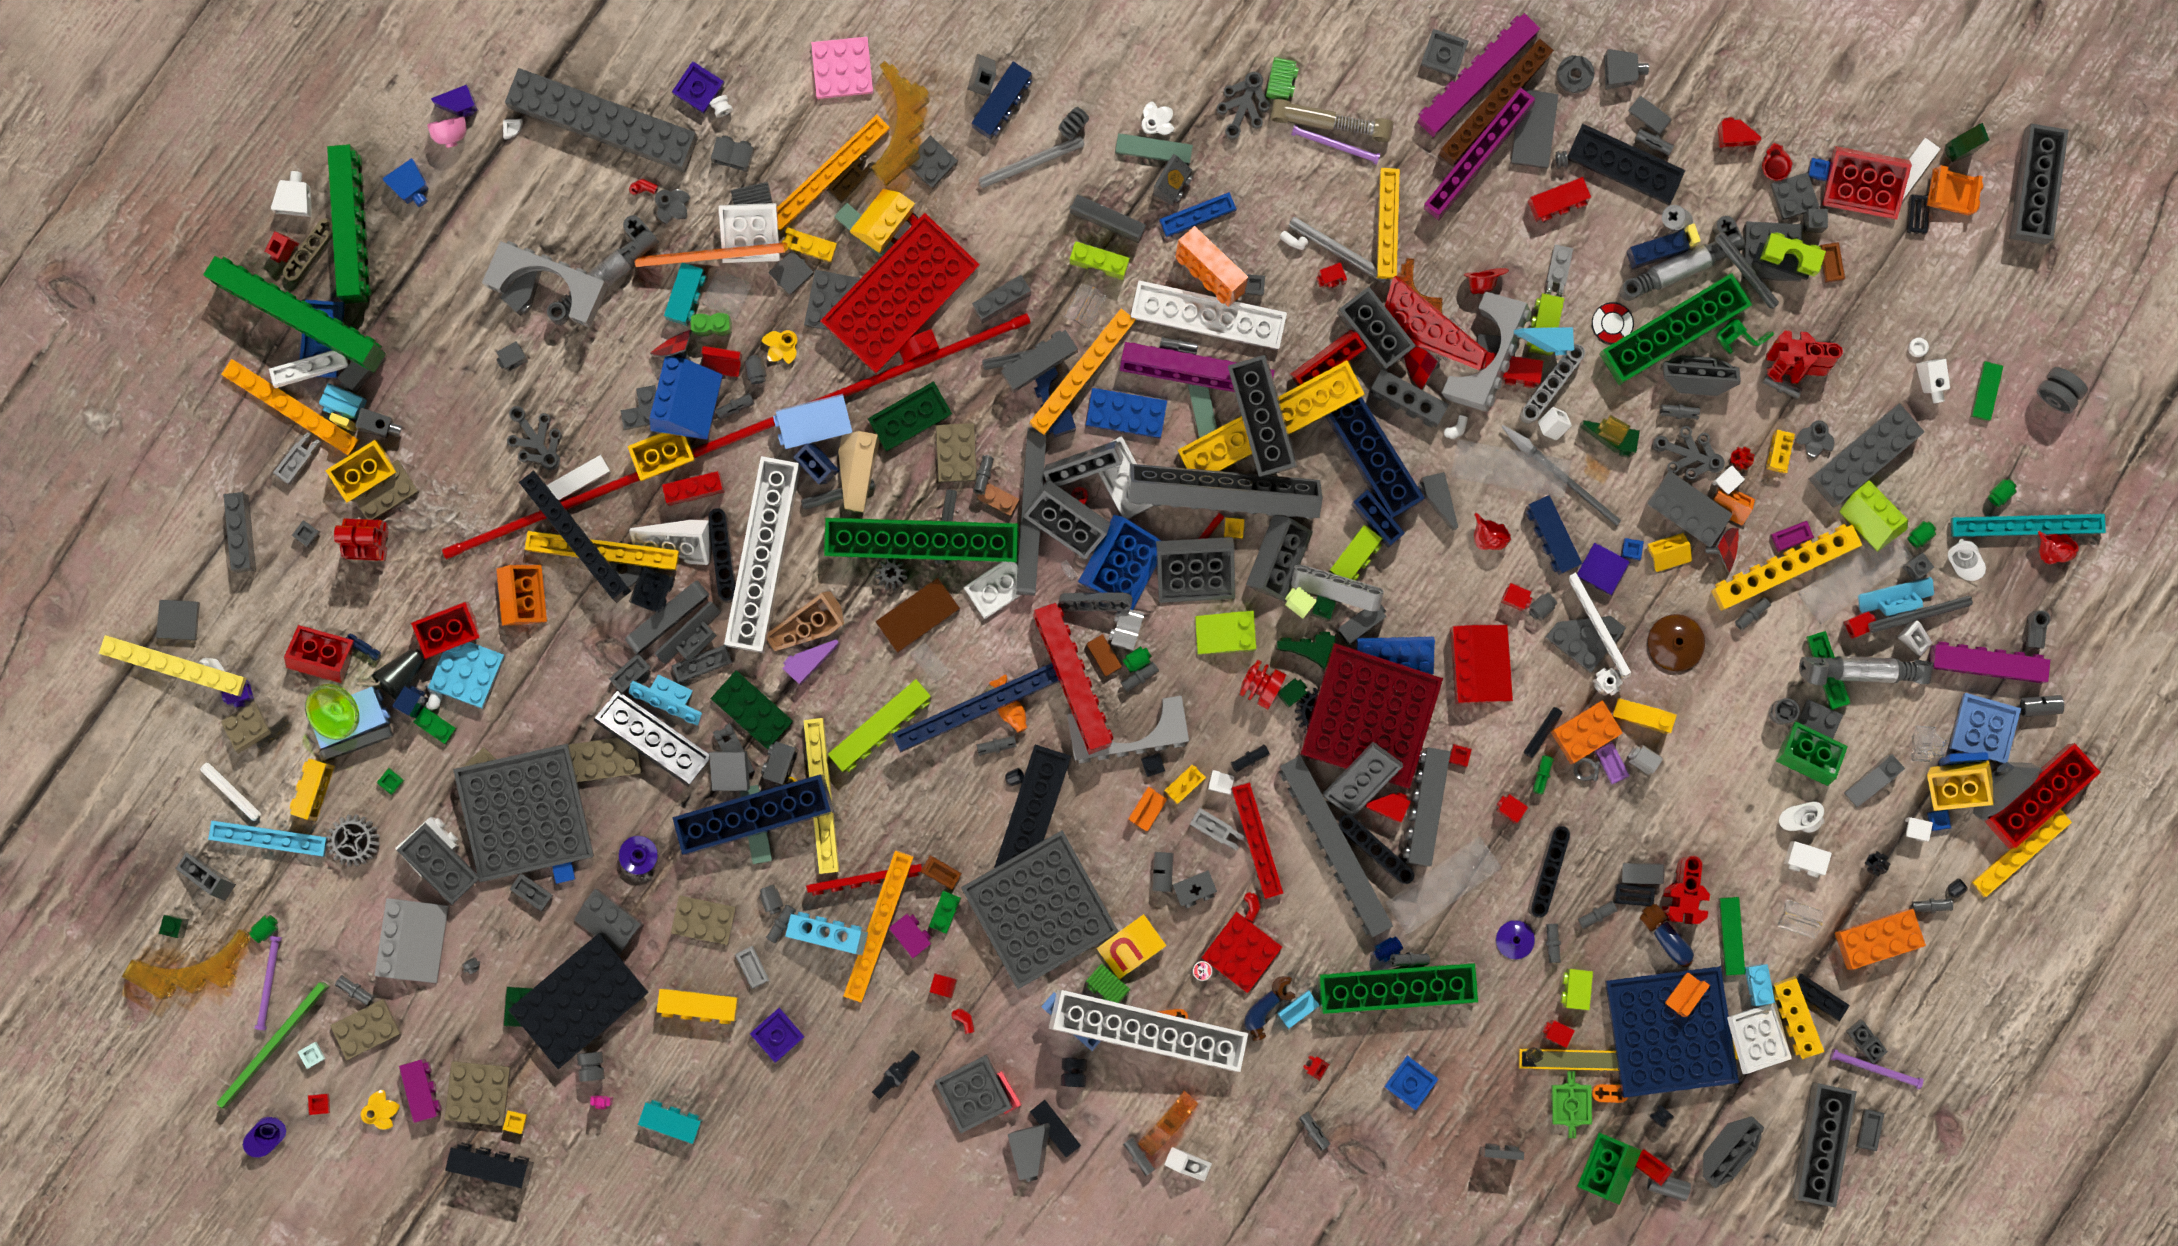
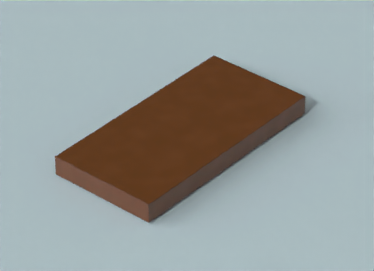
(917, 615)

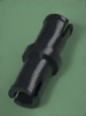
(1250, 758)

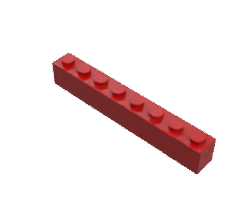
(1072, 678)

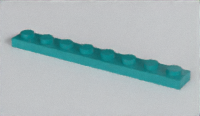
(2028, 525)

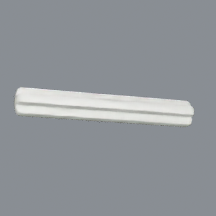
(230, 791)

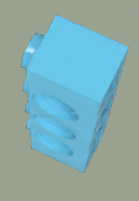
(798, 930)

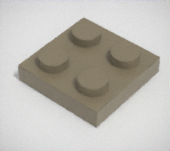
(246, 727)

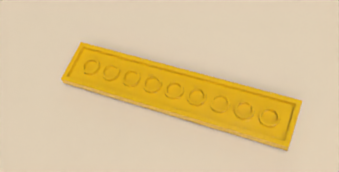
(1299, 407)

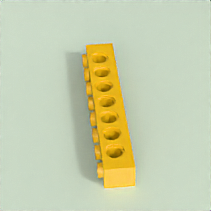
(1846, 535)

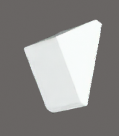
(1915, 638)

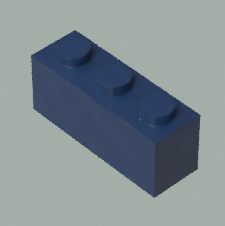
(1658, 249)
(1377, 518)

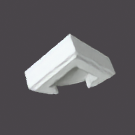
(511, 128)

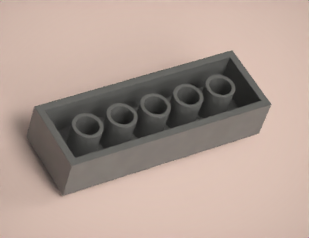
(2038, 184)
(1262, 416)
(1866, 455)
(1427, 807)
(1824, 1144)

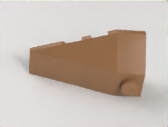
(812, 621)

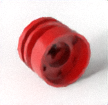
(1262, 684)

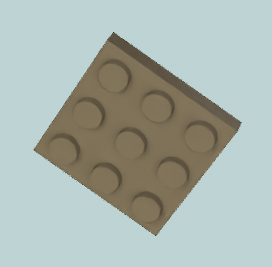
(477, 1093)

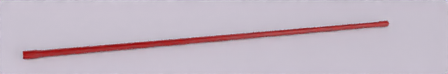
(1014, 323)

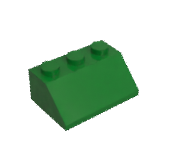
(1812, 754)
(1609, 1168)

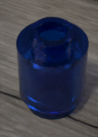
(1387, 948)

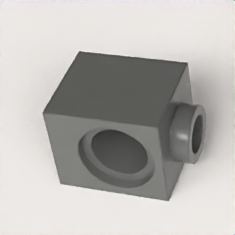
(511, 356)
(1918, 566)

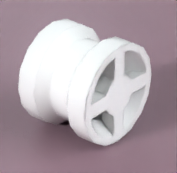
(721, 106)

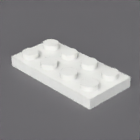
(1116, 483)

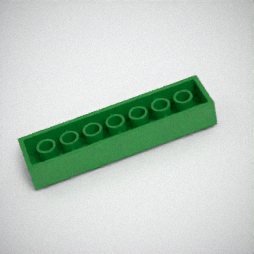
(347, 224)
(1675, 329)
(1398, 988)

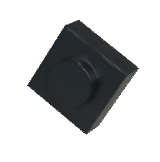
(1153, 765)

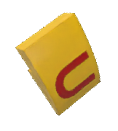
(1131, 946)

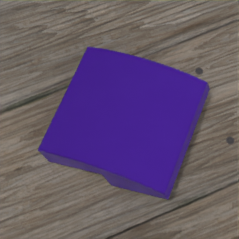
(1603, 569)

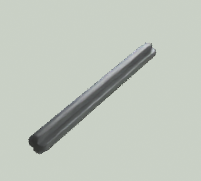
(1920, 614)

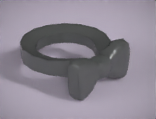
(1593, 776)

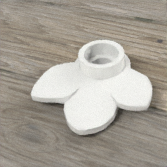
(1159, 117)

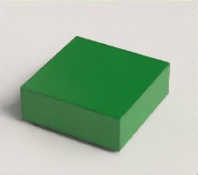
(390, 781)

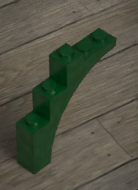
(1315, 651)

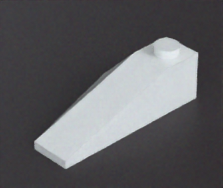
(688, 537)

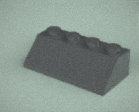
(1377, 329)
(1689, 508)
(1067, 519)
(1278, 554)

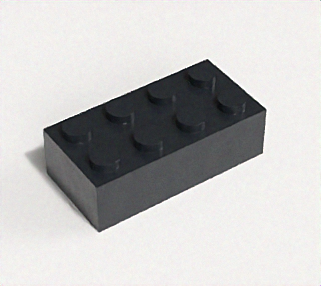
(489, 1166)

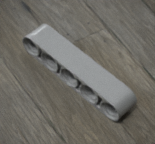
(1548, 392)
(1337, 588)

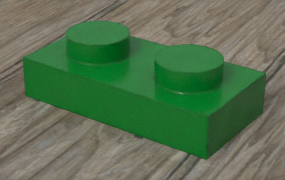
(435, 725)
(944, 912)

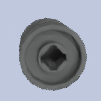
(1784, 711)
(590, 1066)

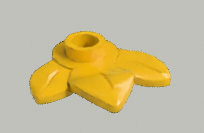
(778, 348)
(382, 1109)

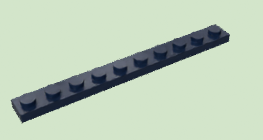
(975, 707)

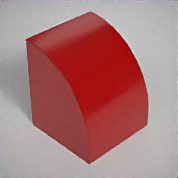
(943, 985)

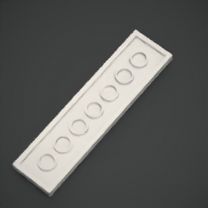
(1208, 316)

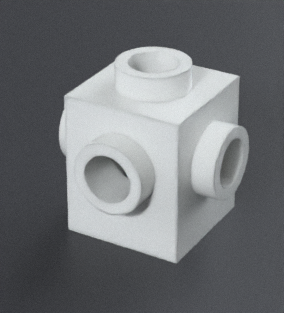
(1601, 681)

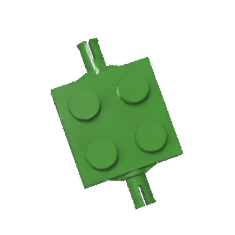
(1571, 1104)

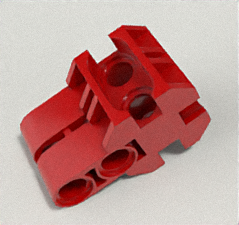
(1801, 357)
(362, 539)
(1686, 899)

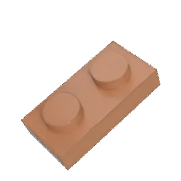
(999, 499)

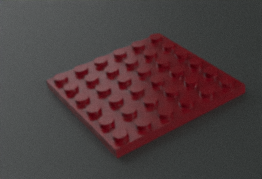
(1370, 702)

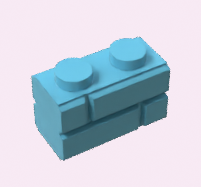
(342, 402)
(1759, 985)

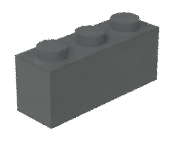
(1001, 299)

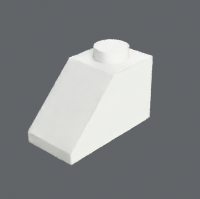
(1187, 1164)

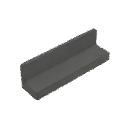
(1107, 218)

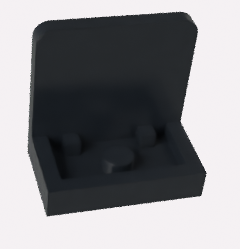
(651, 590)

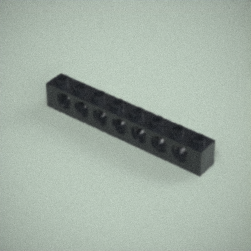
(575, 536)

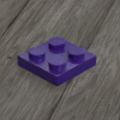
(698, 87)
(777, 1035)

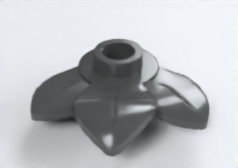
(674, 207)
(1814, 441)

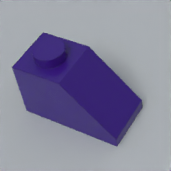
(457, 101)

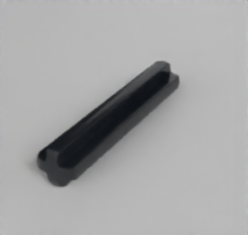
(1543, 732)

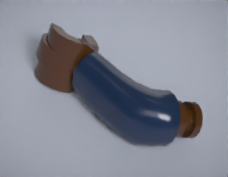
(1671, 942)
(1256, 1015)

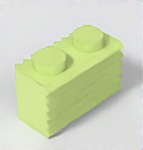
(1299, 602)

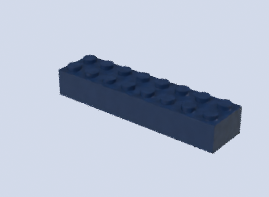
(1375, 457)
(753, 814)

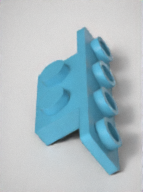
(1897, 598)
(667, 696)

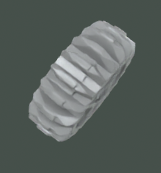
(367, 833)

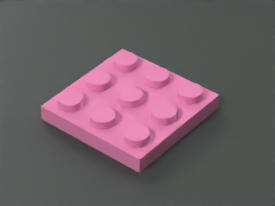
(842, 67)

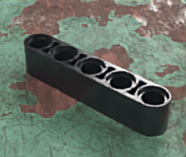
(717, 547)
(1384, 853)
(1542, 879)

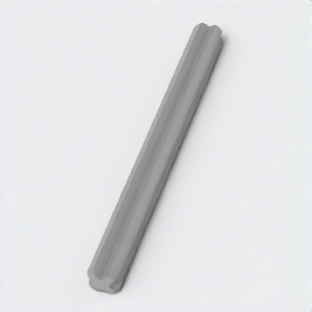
(1031, 161)
(1335, 247)

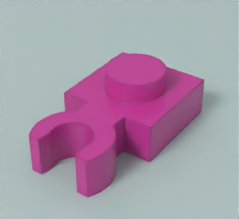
(601, 1102)

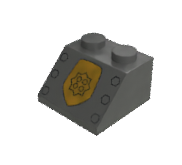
(1172, 180)

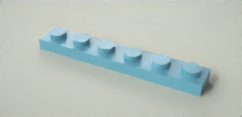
(268, 838)

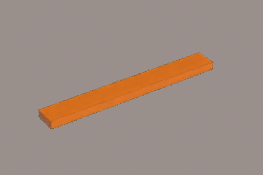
(711, 254)

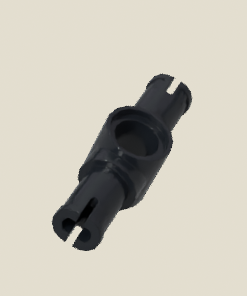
(896, 1074)

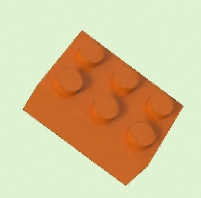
(1586, 732)

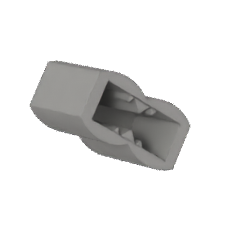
(1127, 629)
(1644, 759)

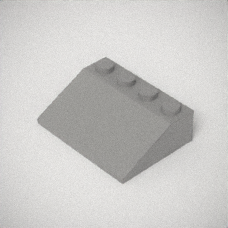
(411, 940)

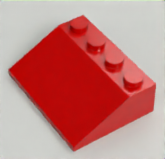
(1866, 182)
(1481, 664)

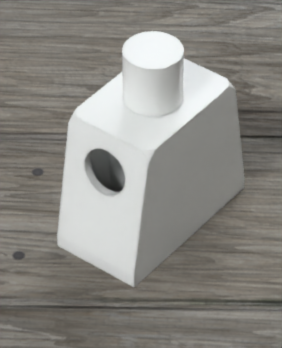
(293, 197)
(1934, 378)

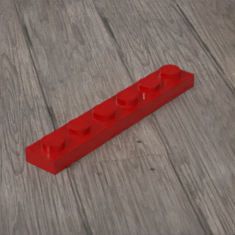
(1257, 840)
(856, 881)

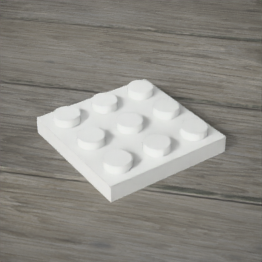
(749, 226)
(1759, 1038)

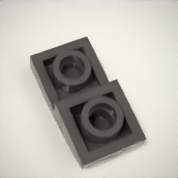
(1650, 115)
(1643, 873)
(1866, 1041)

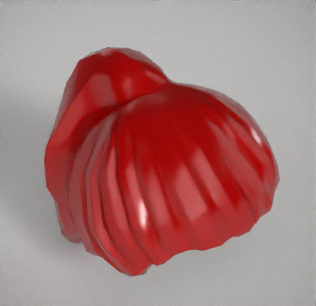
(1776, 163)
(1490, 534)
(2057, 548)

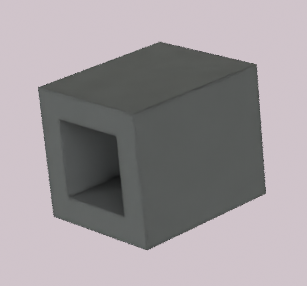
(1815, 220)

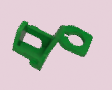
(1737, 329)

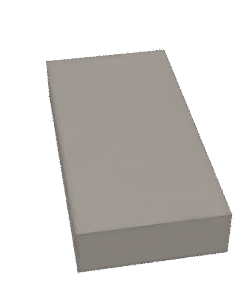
(752, 967)

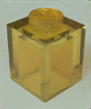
(1613, 429)

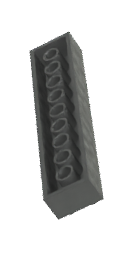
(601, 120)
(1224, 491)

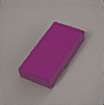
(1792, 536)

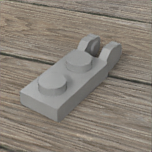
(1558, 268)
(296, 459)
(1215, 828)

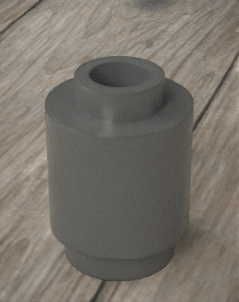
(755, 369)
(1542, 606)
(771, 899)

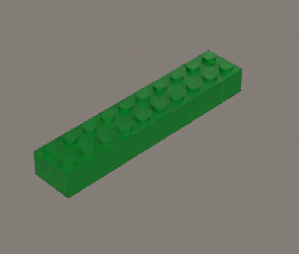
(295, 313)
(921, 539)

